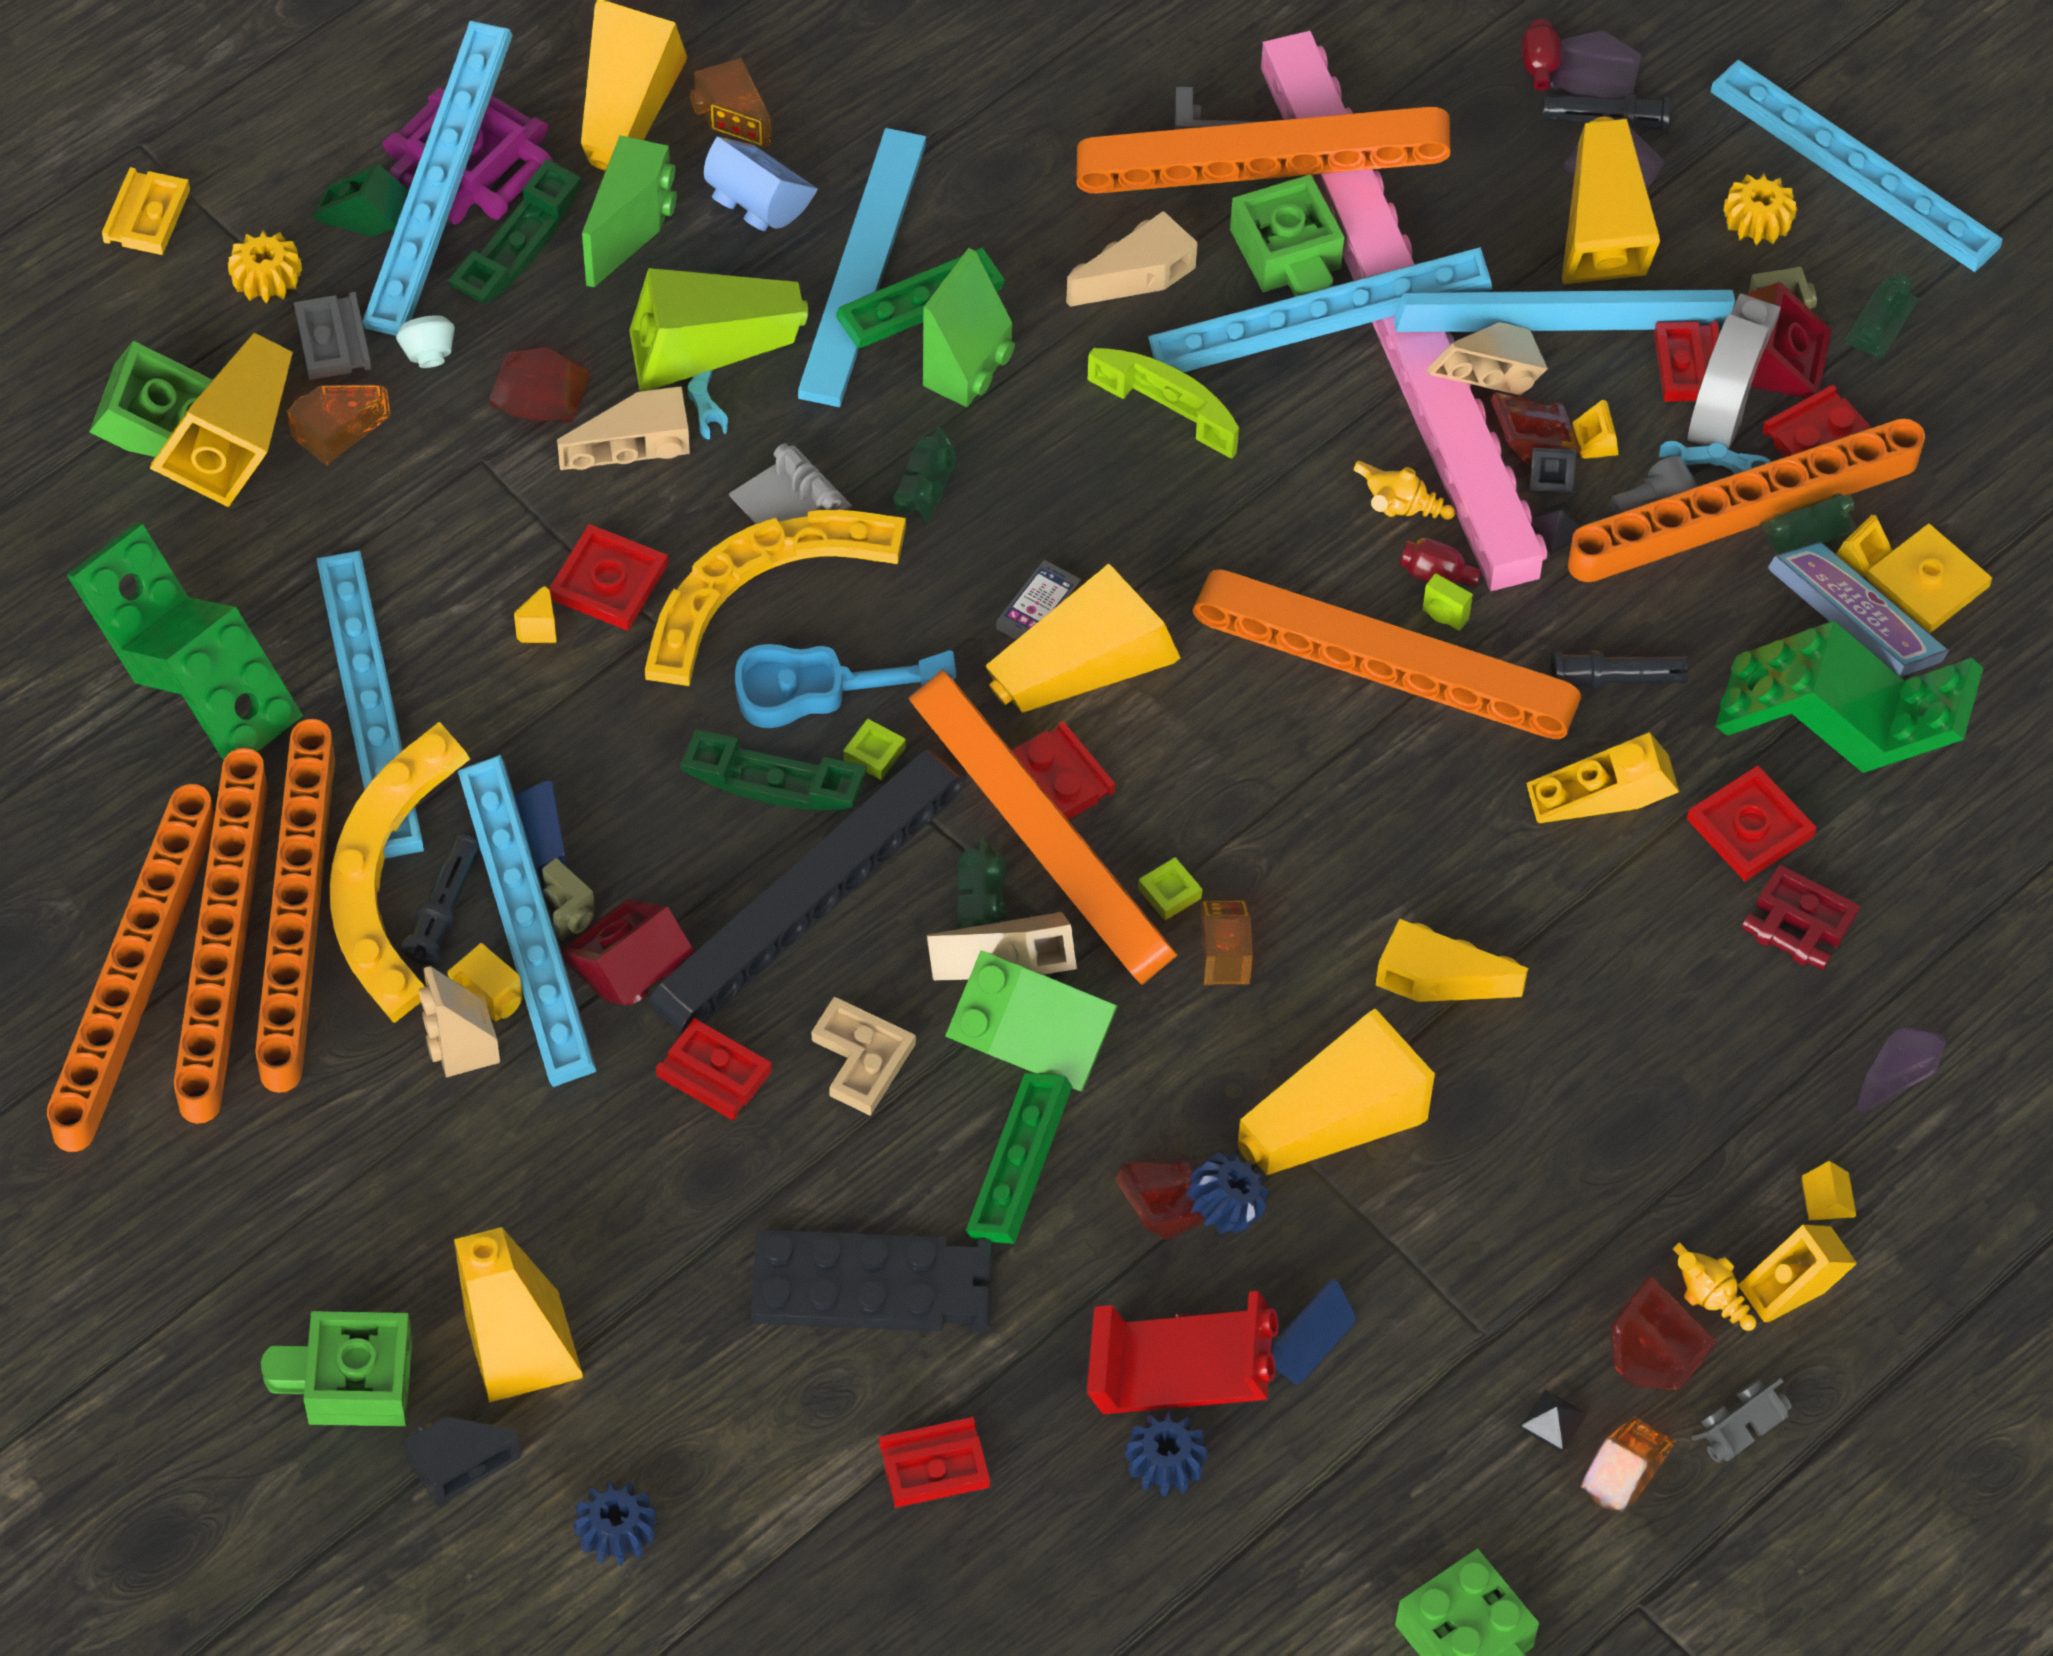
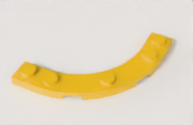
(748, 555)
(360, 863)

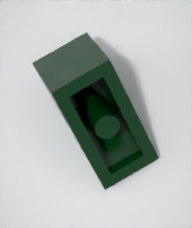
(363, 202)

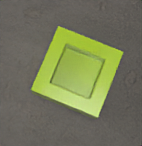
(1447, 602)
(875, 748)
(1170, 888)

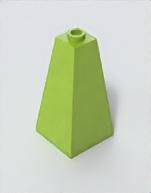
(709, 321)

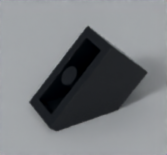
(458, 1454)

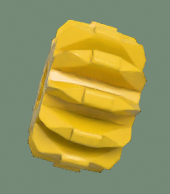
(1760, 209)
(264, 266)

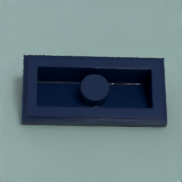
(541, 824)
(1313, 1333)

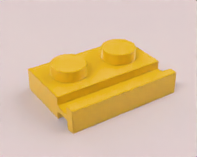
(146, 211)

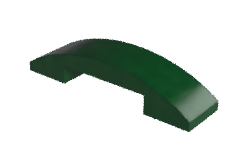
(521, 236)
(771, 778)

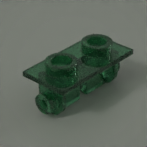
(1883, 316)
(933, 462)
(1811, 524)
(981, 873)

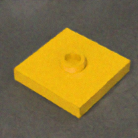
(1929, 578)

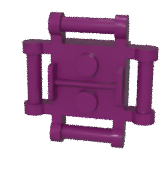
(500, 142)

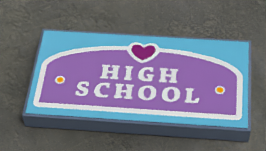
(1858, 608)

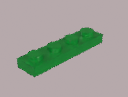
(901, 303)
(1019, 1158)

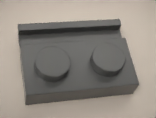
(332, 336)

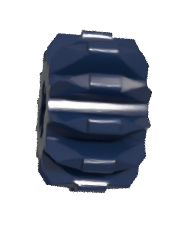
(1227, 1193)
(1163, 1469)
(607, 1540)

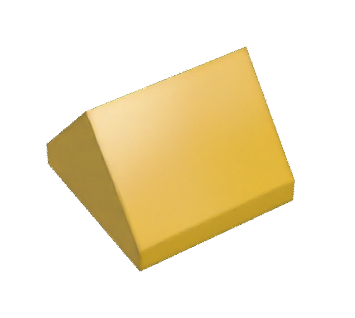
(1596, 432)
(1865, 546)
(535, 619)
(1828, 1193)

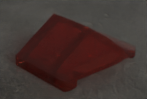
(539, 385)
(1533, 424)
(1159, 1196)
(1657, 1340)

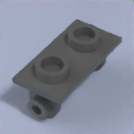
(1726, 1427)

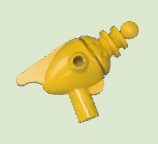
(1401, 493)
(1713, 1286)

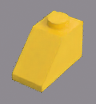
(1797, 1271)

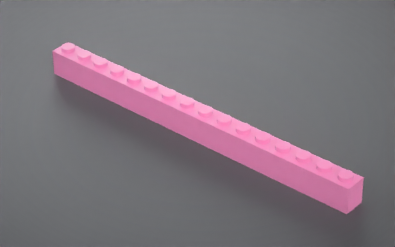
(1443, 408)

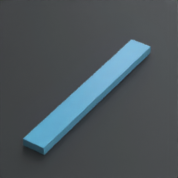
(1856, 165)
(437, 178)
(862, 263)
(1560, 310)
(1316, 312)
(364, 680)
(527, 921)

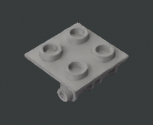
(788, 489)

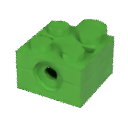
(1288, 236)
(350, 1369)
(1467, 1614)

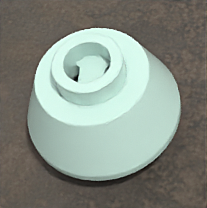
(427, 340)

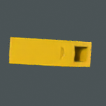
(1606, 782)
(1445, 969)

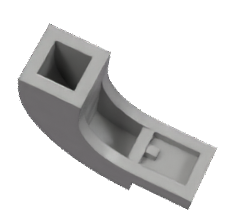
(1731, 371)

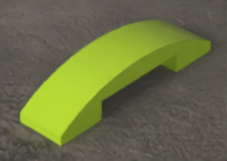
(1123, 370)

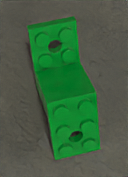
(184, 643)
(1849, 697)

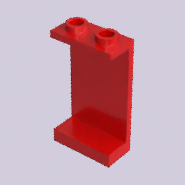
(1181, 1359)

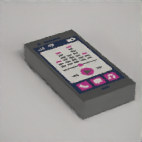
(1036, 599)

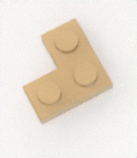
(873, 1053)

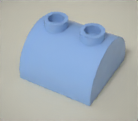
(756, 183)

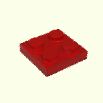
(608, 577)
(1751, 823)

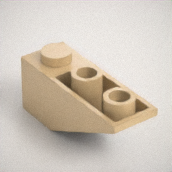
(1140, 263)
(1493, 358)
(636, 429)
(1033, 942)
(456, 1025)

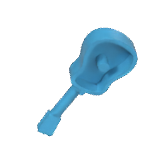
(788, 683)

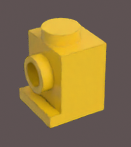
(490, 980)

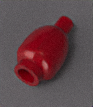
(1541, 52)
(1432, 557)

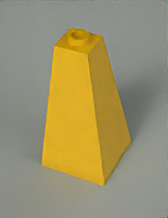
(628, 76)
(1610, 211)
(228, 424)
(1082, 645)
(1342, 1098)
(513, 1317)

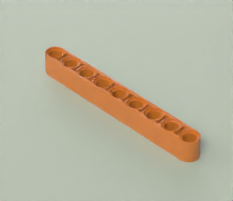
(1263, 150)
(1744, 500)
(1387, 654)
(1043, 827)
(299, 920)
(221, 951)
(127, 983)

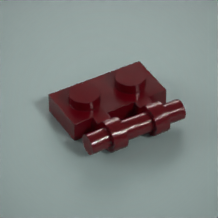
(1807, 907)

